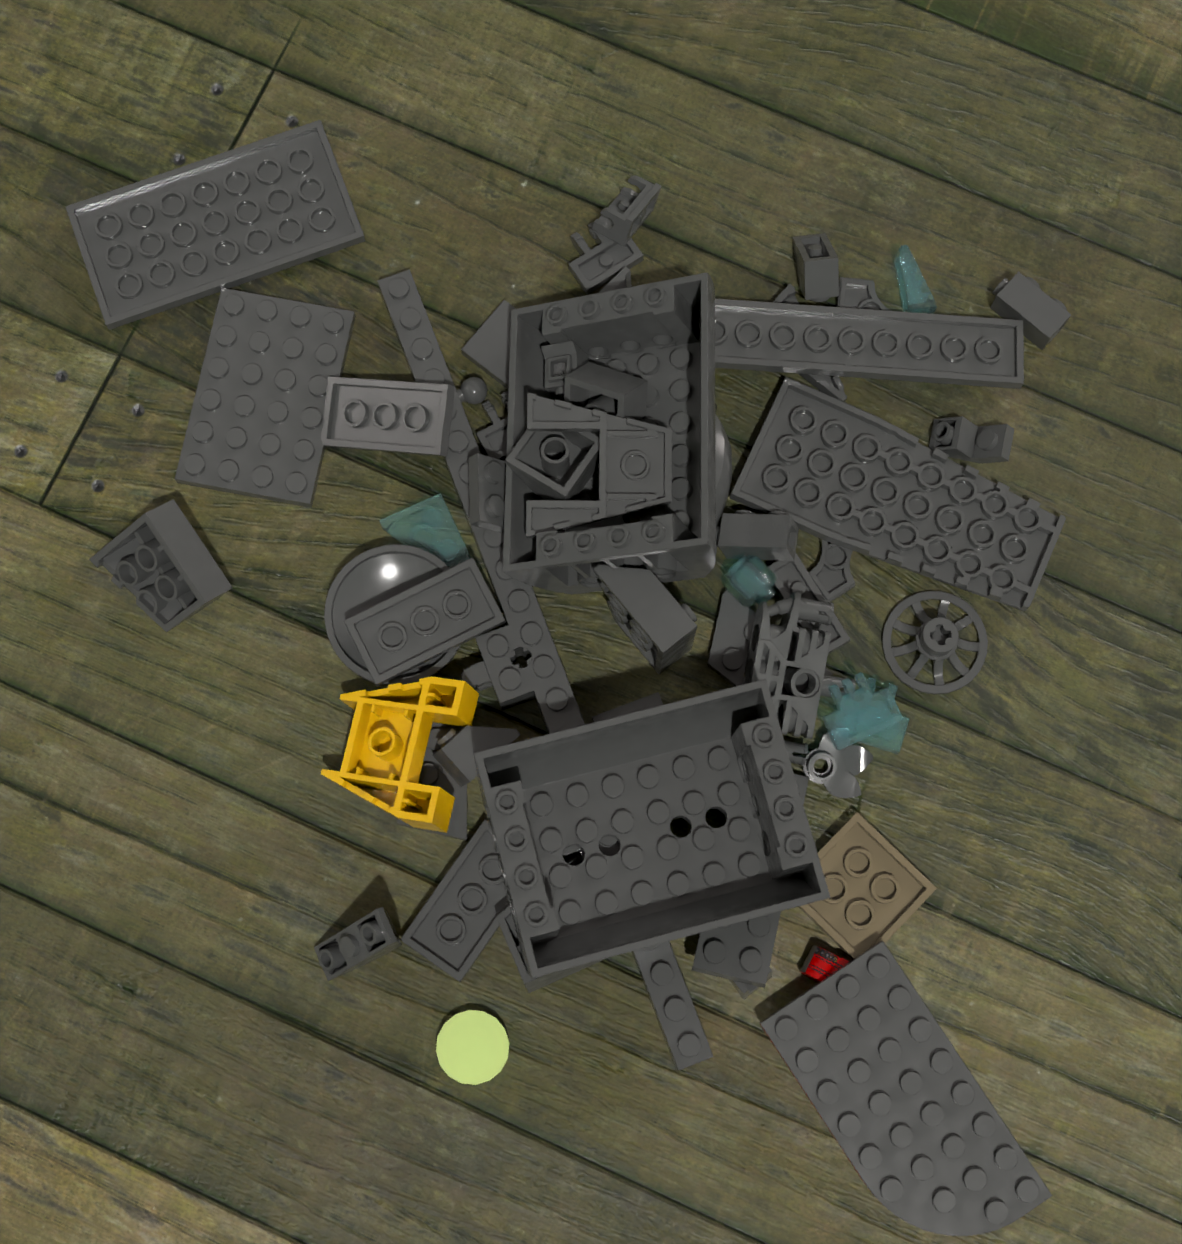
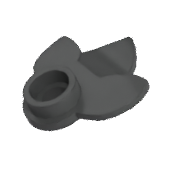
(840, 767)

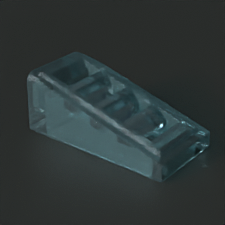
(912, 286)

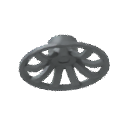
(935, 641)

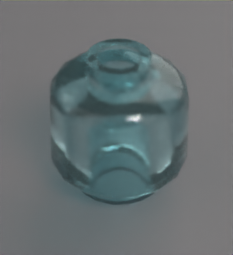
(750, 581)

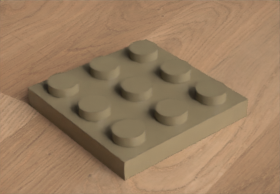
(868, 886)

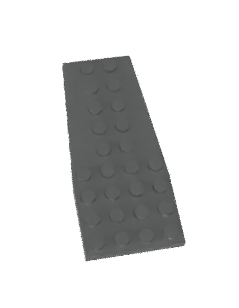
(894, 498)

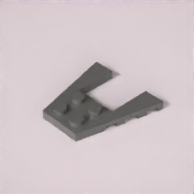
(632, 466)

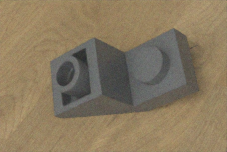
(972, 443)

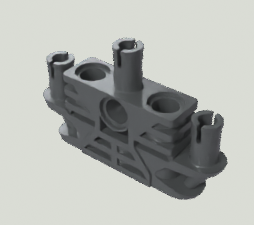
(802, 649)

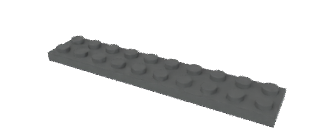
(869, 343)

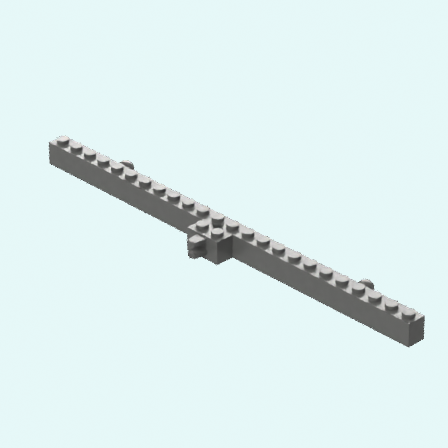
(528, 637)

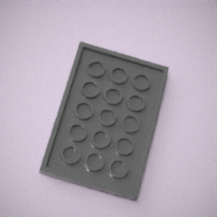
(264, 397)

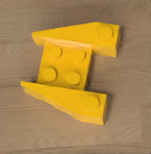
(390, 746)

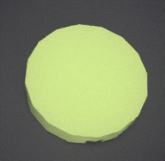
(472, 1047)

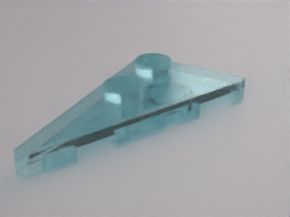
(430, 528)

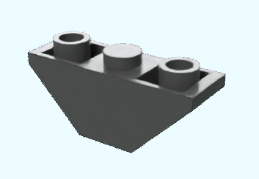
(358, 944)

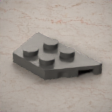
(732, 643)

